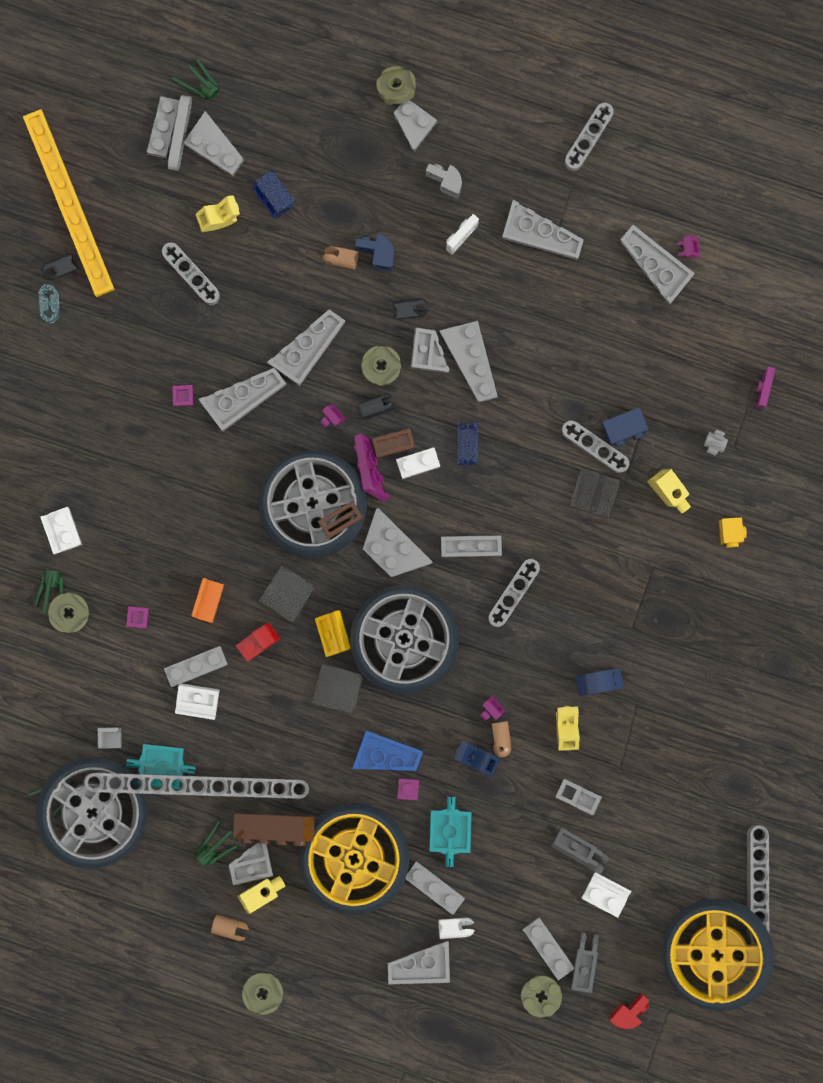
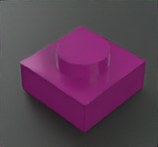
(183, 396)
(137, 617)
(408, 789)

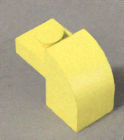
(218, 215)
(567, 728)

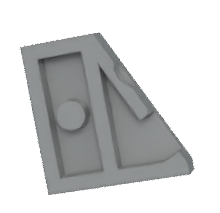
(414, 123)
(427, 352)
(252, 865)

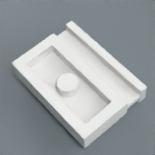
(462, 234)
(61, 530)
(197, 701)
(606, 894)

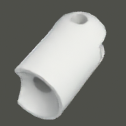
(453, 928)

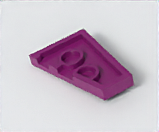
(370, 476)

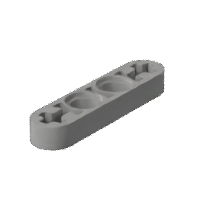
(179, 133)
(588, 136)
(191, 273)
(593, 449)
(516, 594)

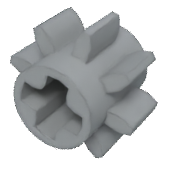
(715, 442)

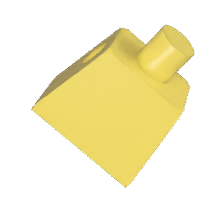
(664, 484)
(252, 899)

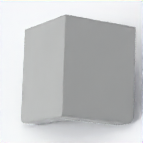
(109, 738)

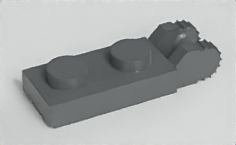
(579, 850)
(585, 965)

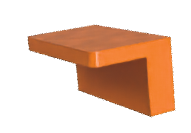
(207, 600)

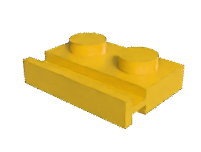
(332, 633)

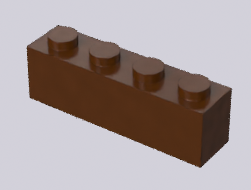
(273, 827)

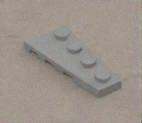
(534, 231)
(659, 266)
(303, 353)
(470, 355)
(235, 402)

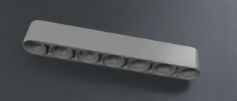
(762, 884)

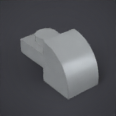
(449, 180)
(578, 797)

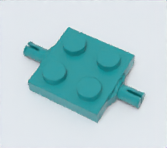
(161, 761)
(450, 831)

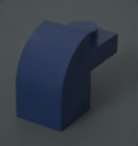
(382, 250)
(599, 682)
(476, 758)

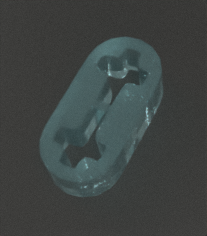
(54, 303)

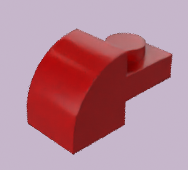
(258, 642)
(627, 1017)

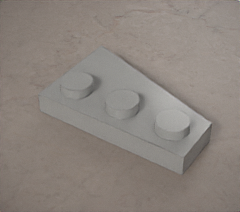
(213, 145)
(424, 966)

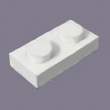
(418, 463)

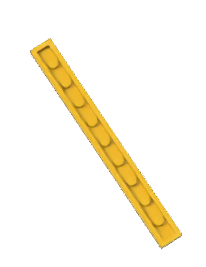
(68, 203)

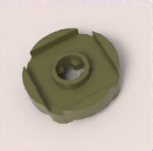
(400, 94)
(392, 366)
(68, 624)
(258, 1004)
(547, 1006)

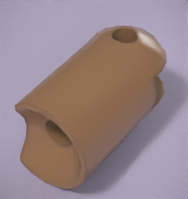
(341, 257)
(501, 739)
(226, 927)

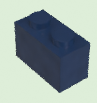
(624, 427)

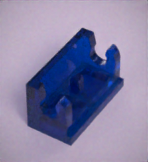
(273, 194)
(467, 444)

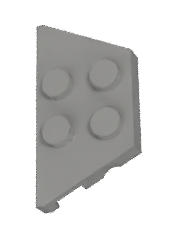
(392, 548)

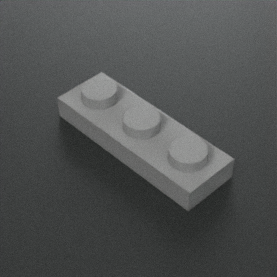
(163, 127)
(471, 546)
(196, 666)
(434, 888)
(548, 948)

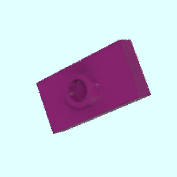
(764, 387)

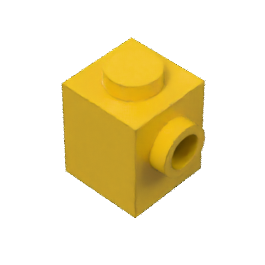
(732, 532)

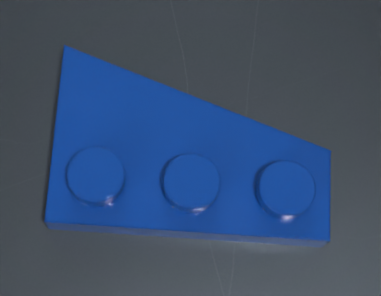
(385, 754)

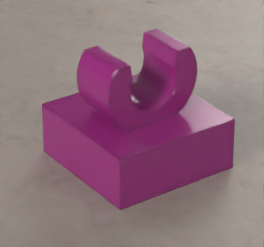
(691, 247)
(333, 416)
(492, 708)

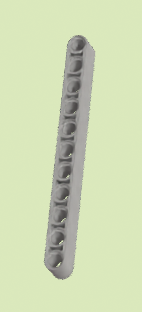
(207, 783)

